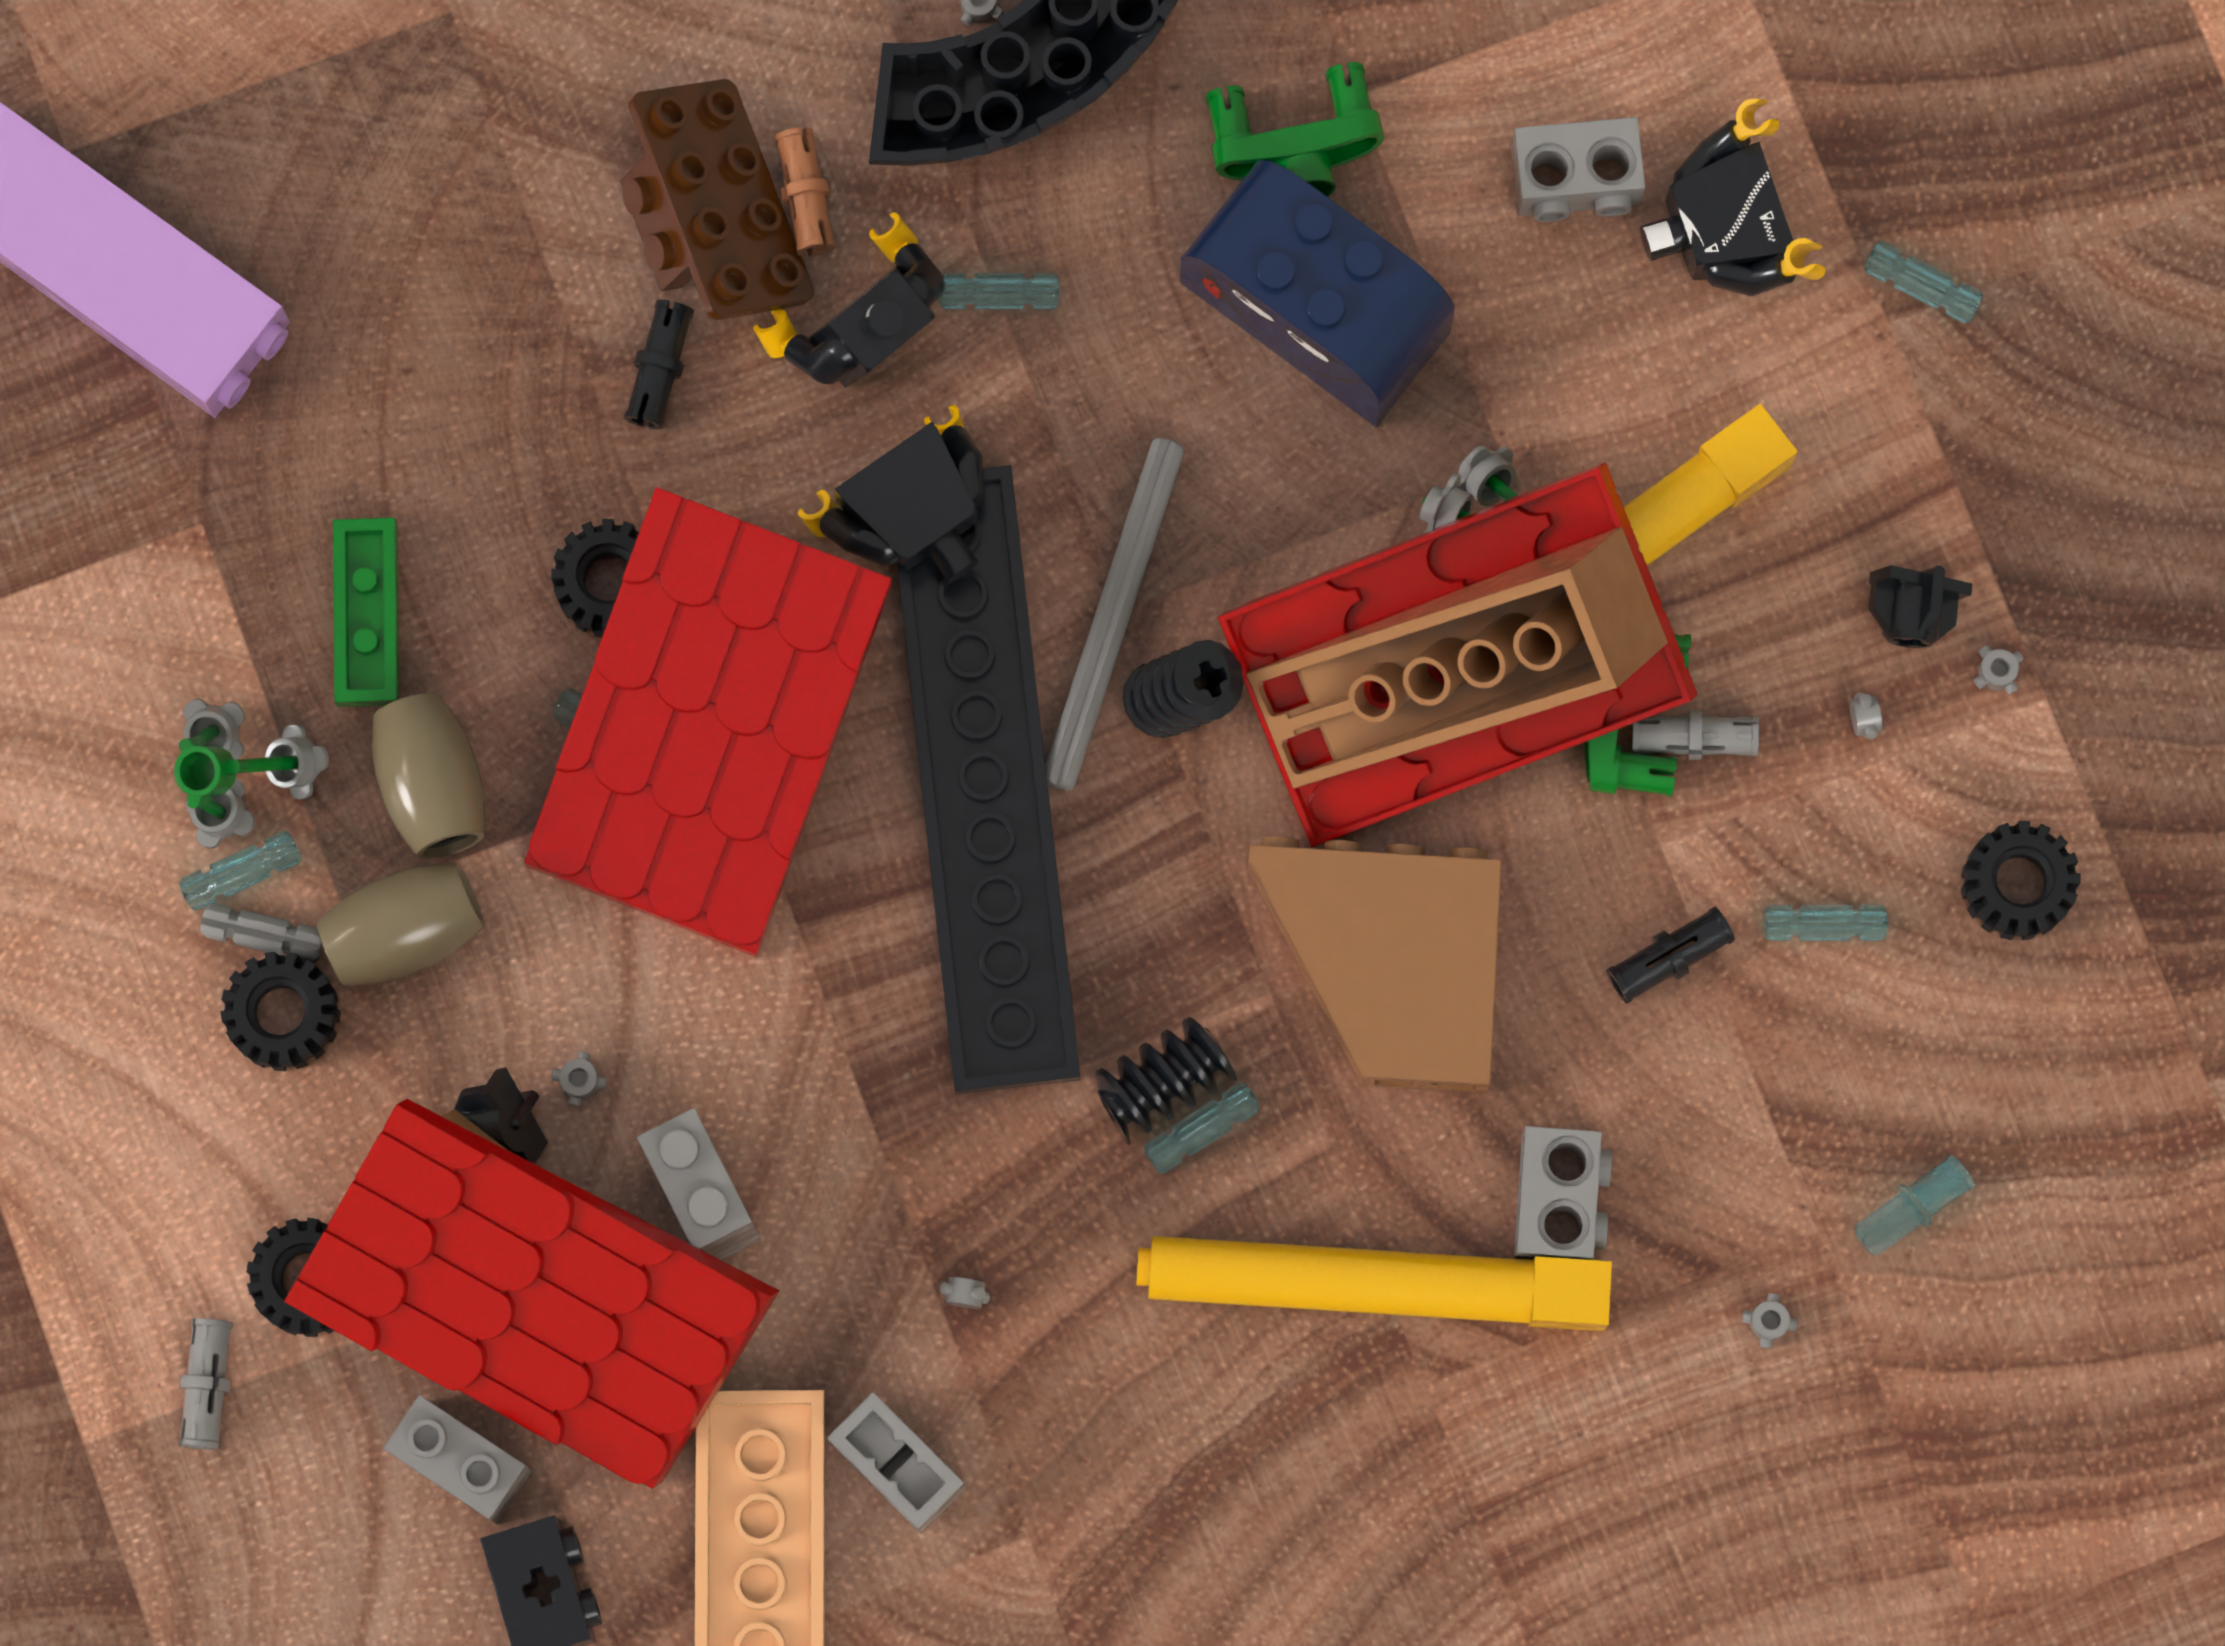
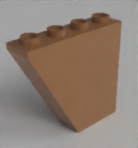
(1393, 954)

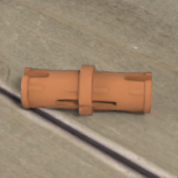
(805, 191)

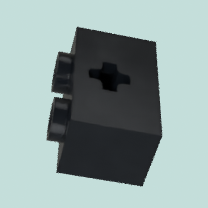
(513, 1563)

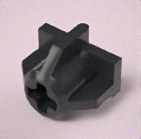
(1915, 605)
(504, 1114)

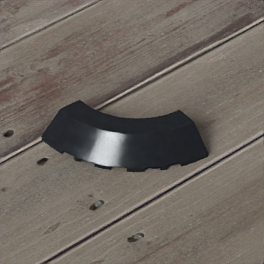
(1006, 81)

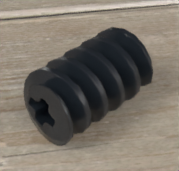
(1183, 689)
(1162, 1077)

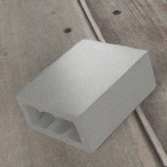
(698, 1186)

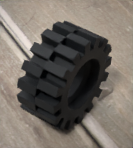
(573, 564)
(2028, 843)
(253, 984)
(268, 1269)

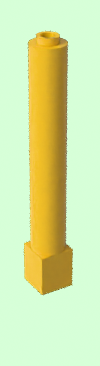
(1717, 477)
(1535, 1291)

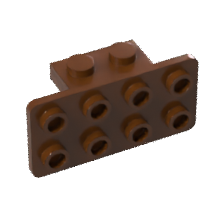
(711, 203)

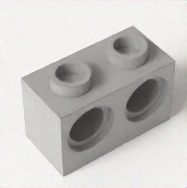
(1574, 151)
(1544, 1194)
(458, 1459)
(896, 1462)

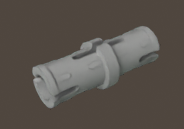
(1696, 735)
(205, 1384)

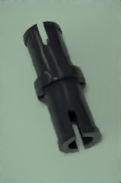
(658, 364)
(1708, 934)

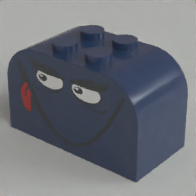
(1319, 289)

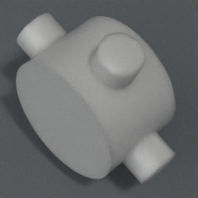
(979, 11)
(1998, 669)
(1865, 715)
(579, 1079)
(964, 1292)
(1769, 1320)

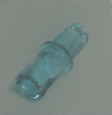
(1913, 1206)

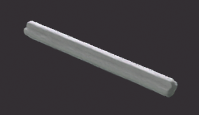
(1113, 613)

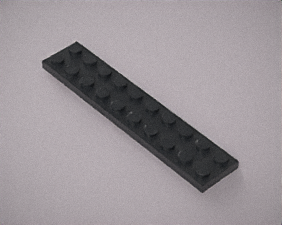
(989, 810)

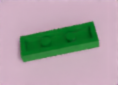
(366, 612)

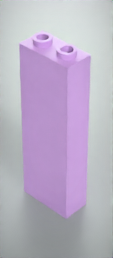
(130, 272)

